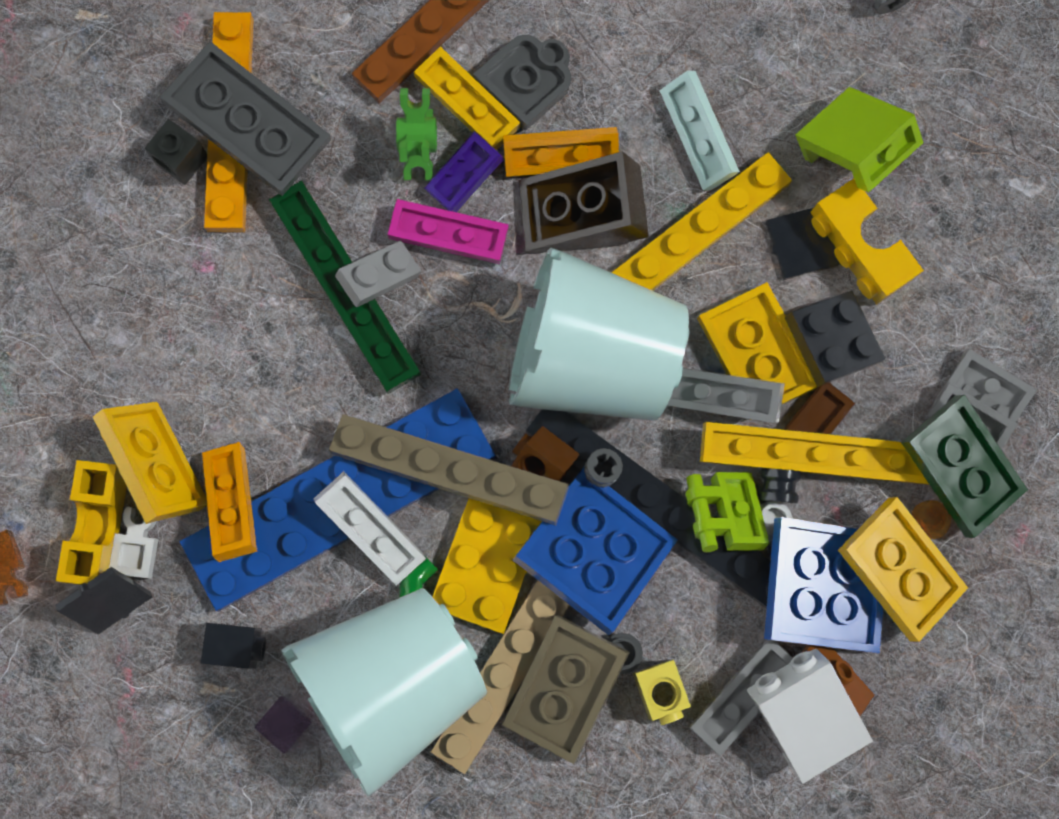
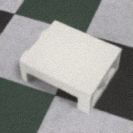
(810, 714)

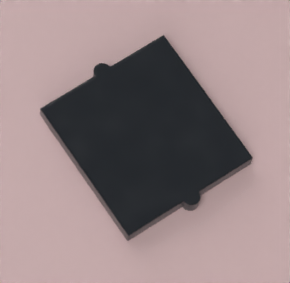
(799, 245)
(104, 600)

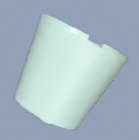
(597, 343)
(388, 683)

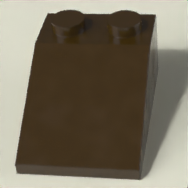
(584, 205)

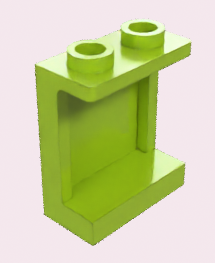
(861, 136)

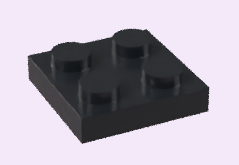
(834, 338)

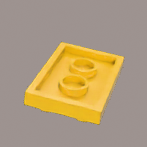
(757, 342)
(150, 461)
(903, 569)
(479, 571)

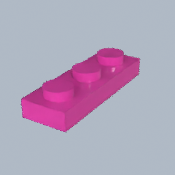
(448, 231)

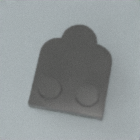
(527, 77)

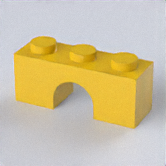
(877, 270)
(99, 502)

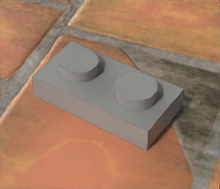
(378, 273)

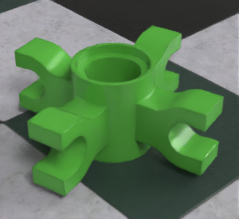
(416, 134)

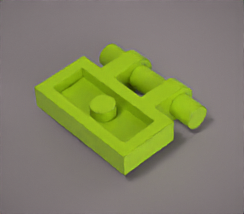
(737, 508)

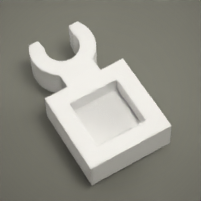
(134, 552)

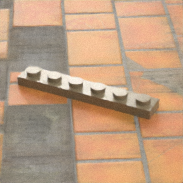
(449, 469)

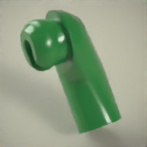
(417, 578)

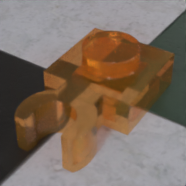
(9, 563)

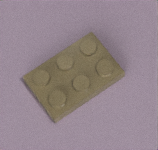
(565, 689)

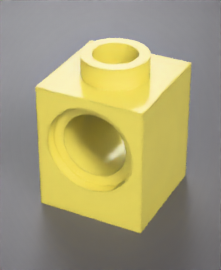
(646, 681)

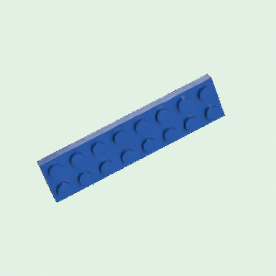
(296, 530)

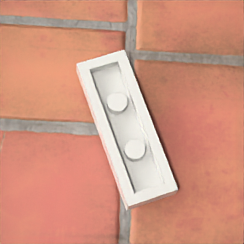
(369, 528)

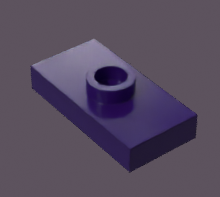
(464, 173)

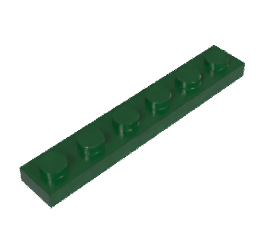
(325, 257)

